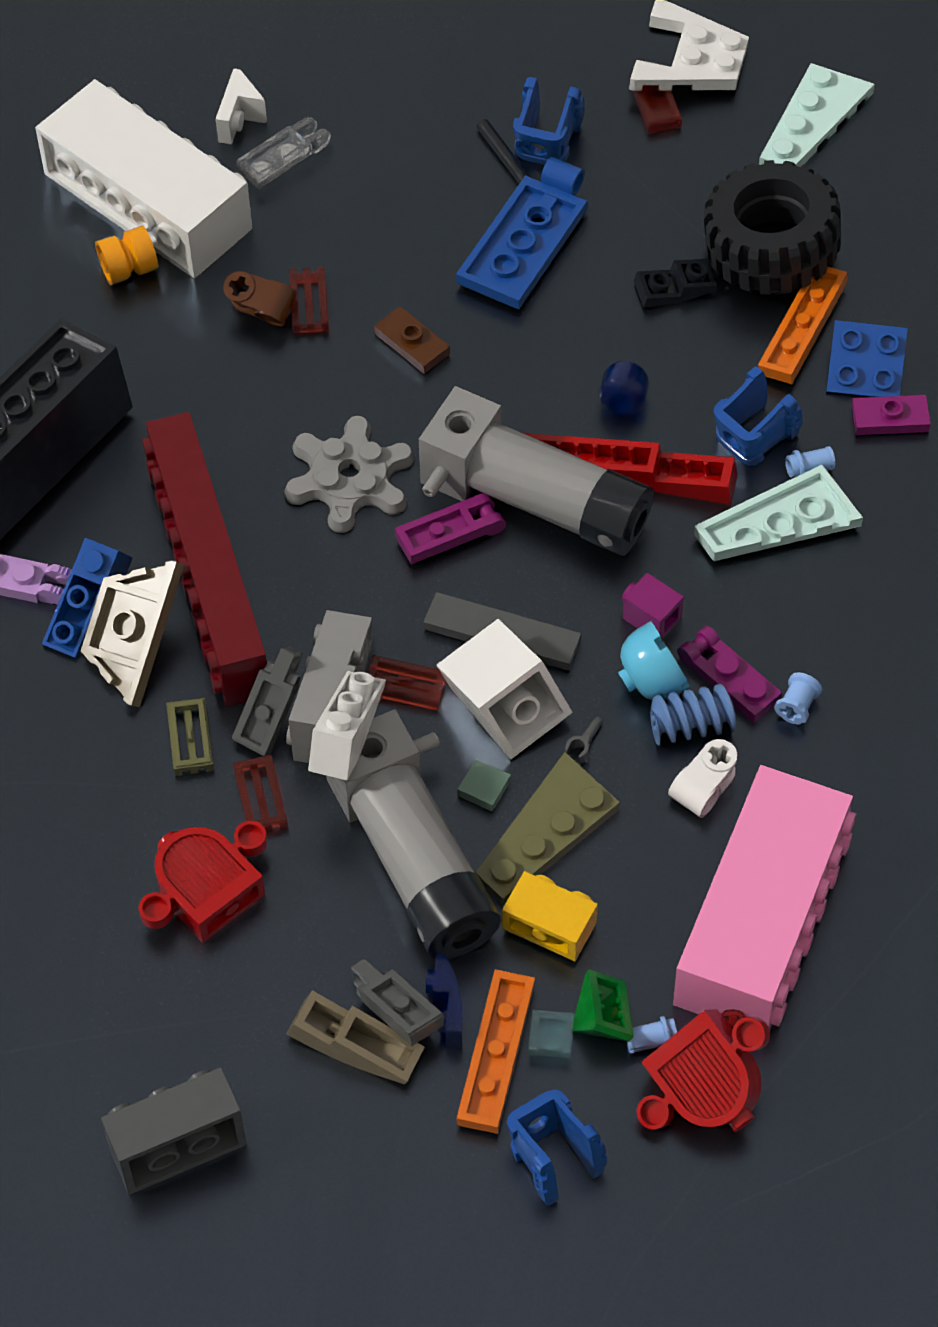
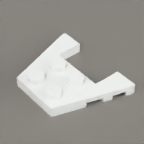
(706, 55)

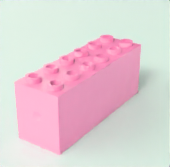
(765, 898)

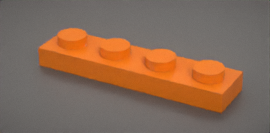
(802, 326)
(495, 1051)

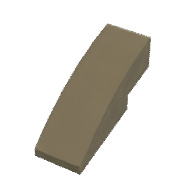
(354, 1038)

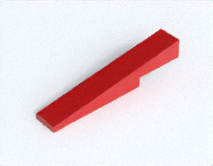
(668, 473)

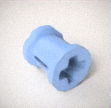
(798, 698)

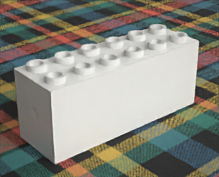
(145, 177)

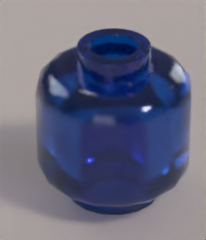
(624, 388)

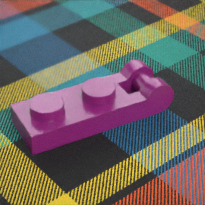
(449, 528)
(746, 686)

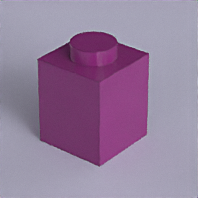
(652, 602)

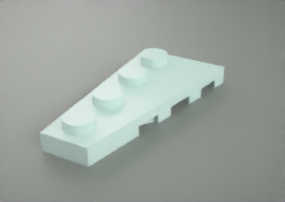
(814, 113)

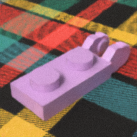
(28, 579)

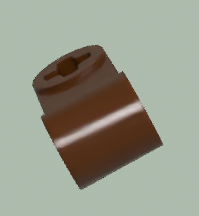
(264, 299)

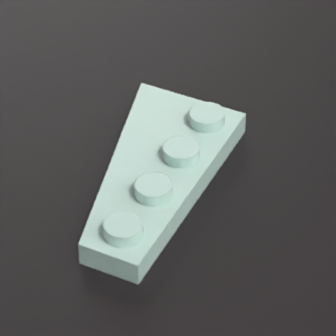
(783, 515)

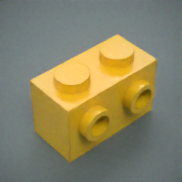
(549, 915)

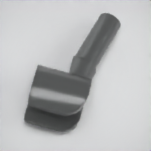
(584, 740)

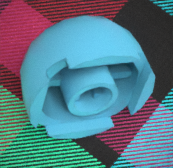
(650, 665)

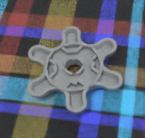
(343, 493)

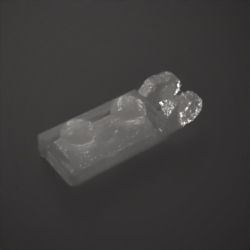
(282, 152)

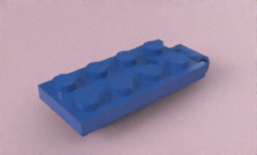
(514, 247)

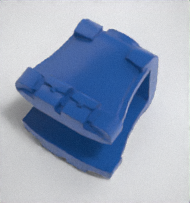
(555, 143)
(748, 400)
(556, 1115)

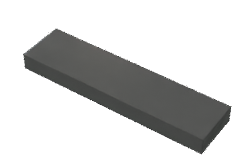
(466, 619)

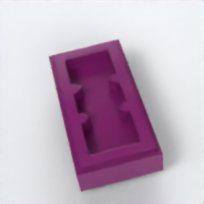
(891, 415)

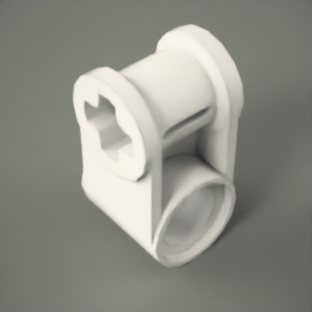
(705, 777)

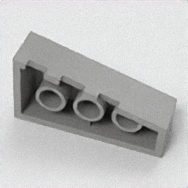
(339, 646)

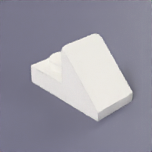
(239, 104)

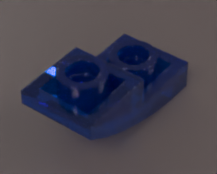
(447, 999)

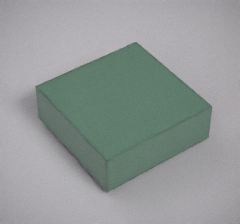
(484, 785)

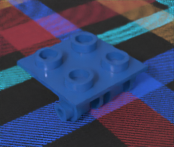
(866, 359)

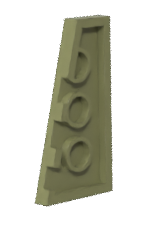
(549, 826)

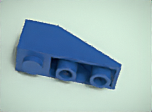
(80, 594)

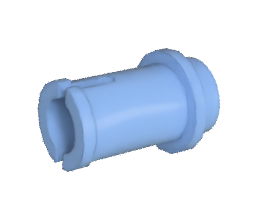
(799, 463)
(651, 1035)

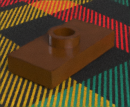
(412, 339)

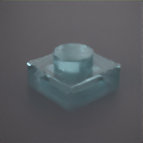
(551, 1034)

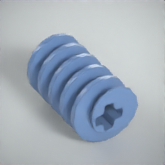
(692, 713)

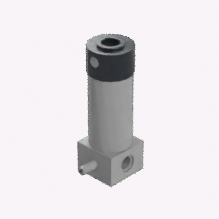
(472, 450)
(414, 840)

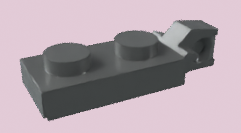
(269, 702)
(396, 1002)

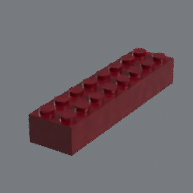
(203, 546)

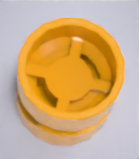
(131, 253)

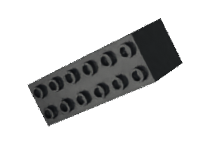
(54, 412)

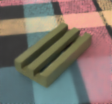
(193, 762)

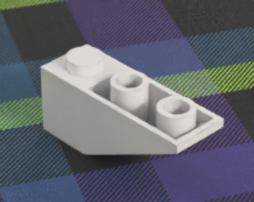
(345, 725)

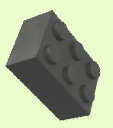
(174, 1130)

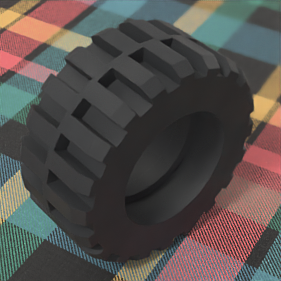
(767, 195)

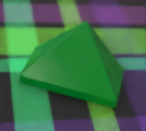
(603, 1008)

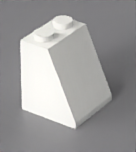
(505, 688)

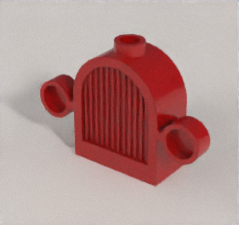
(205, 878)
(706, 1073)

